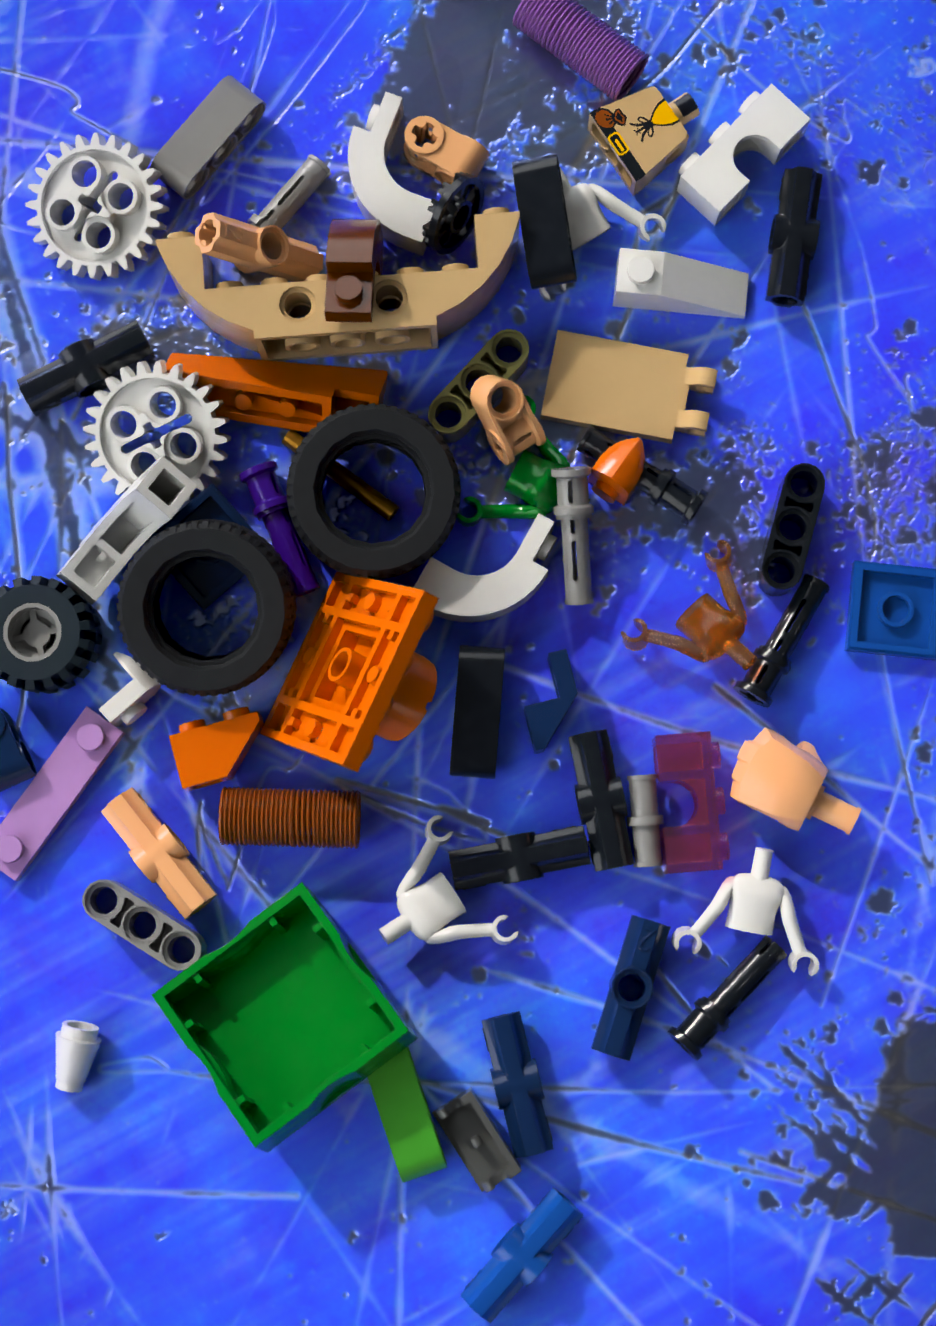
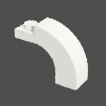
(375, 190)
(125, 528)
(494, 594)

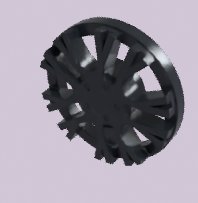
(454, 213)

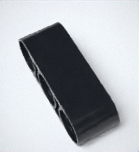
(544, 221)
(802, 512)
(477, 711)

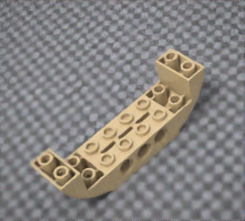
(425, 302)

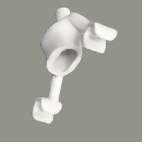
(587, 219)
(434, 904)
(753, 909)

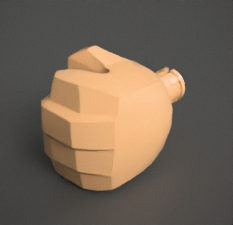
(787, 783)

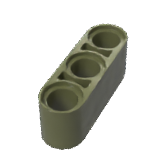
(485, 362)

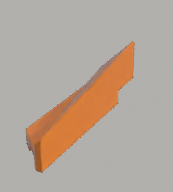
(281, 392)

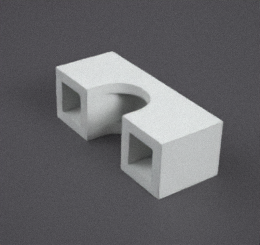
(766, 125)

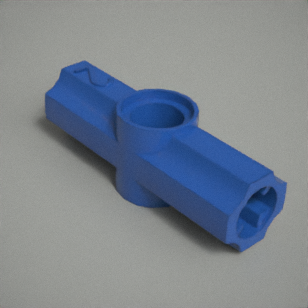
(521, 1255)

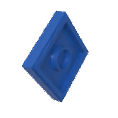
(892, 610)

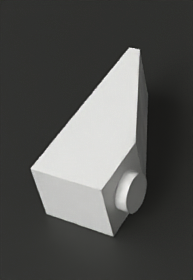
(678, 284)

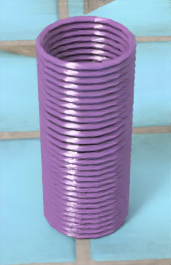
(589, 43)

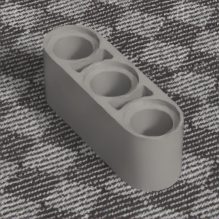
(208, 136)
(122, 922)

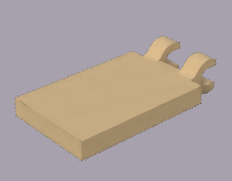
(624, 388)

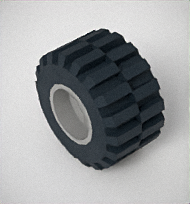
(45, 635)

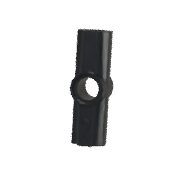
(793, 237)
(84, 368)
(600, 800)
(519, 857)

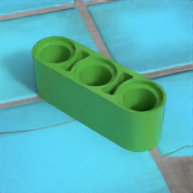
(407, 1118)

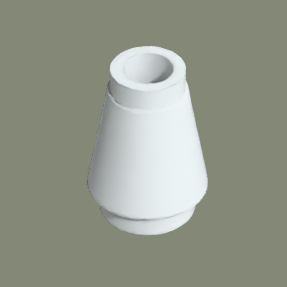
(75, 1053)

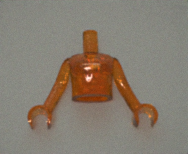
(705, 622)

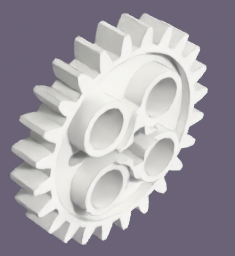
(65, 186)
(139, 397)

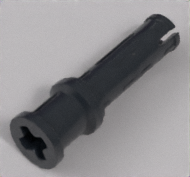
(659, 485)
(774, 663)
(713, 1012)

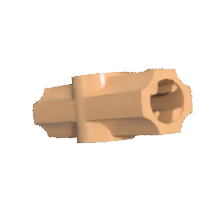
(257, 248)
(159, 853)

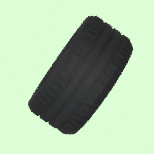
(366, 426)
(149, 638)

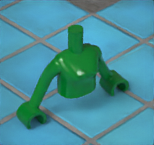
(529, 481)

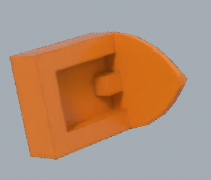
(618, 471)

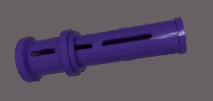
(273, 510)

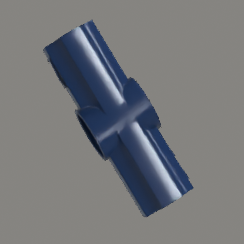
(620, 1017)
(517, 1084)

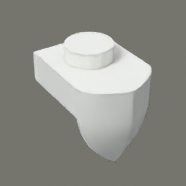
(130, 701)

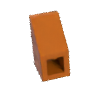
(216, 750)

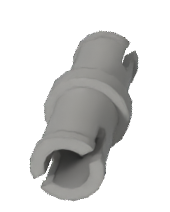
(645, 820)

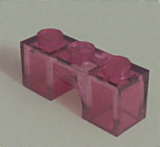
(691, 762)

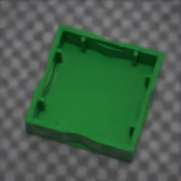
(284, 1018)

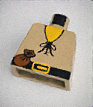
(642, 134)

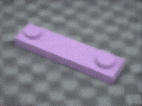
(55, 790)

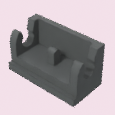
(477, 1140)

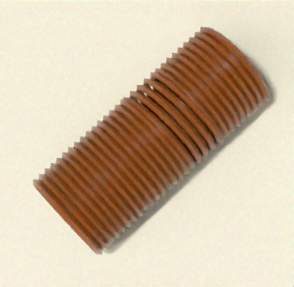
(277, 816)

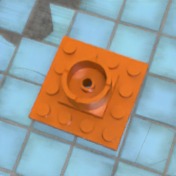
(357, 672)

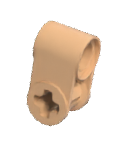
(446, 153)
(511, 424)

